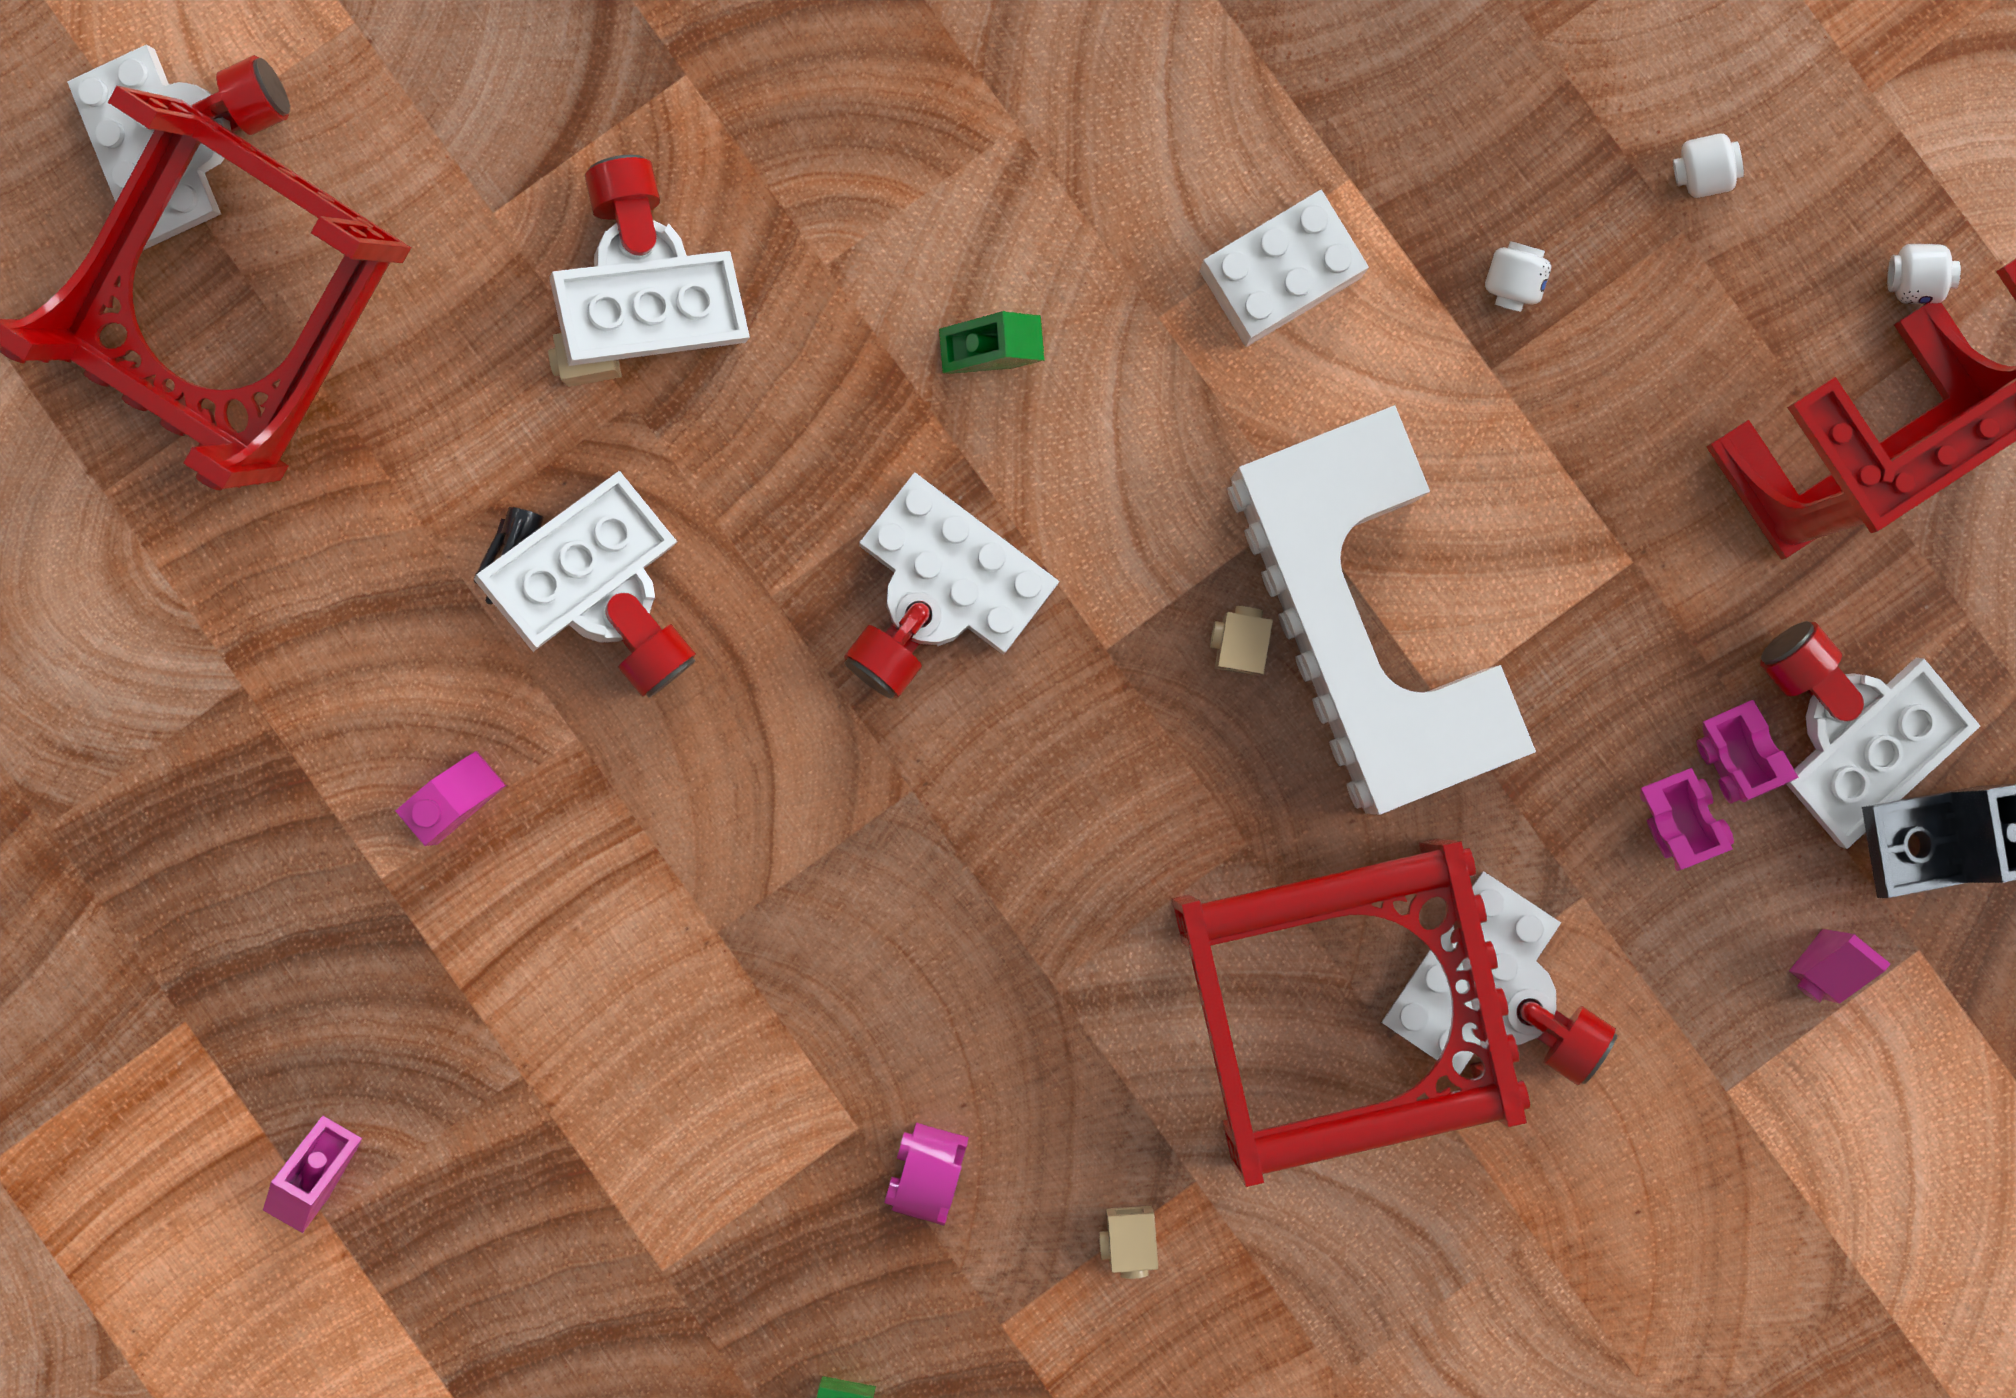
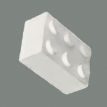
(1283, 268)

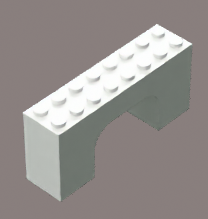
(1388, 737)

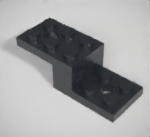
(1961, 835)

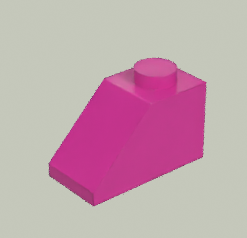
(450, 799)
(1836, 966)
(311, 1174)

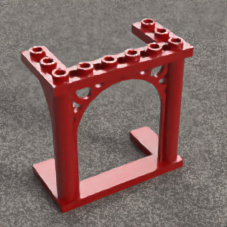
(74, 317)
(1887, 478)
(1493, 1093)

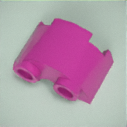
(1744, 754)
(1683, 820)
(929, 1173)

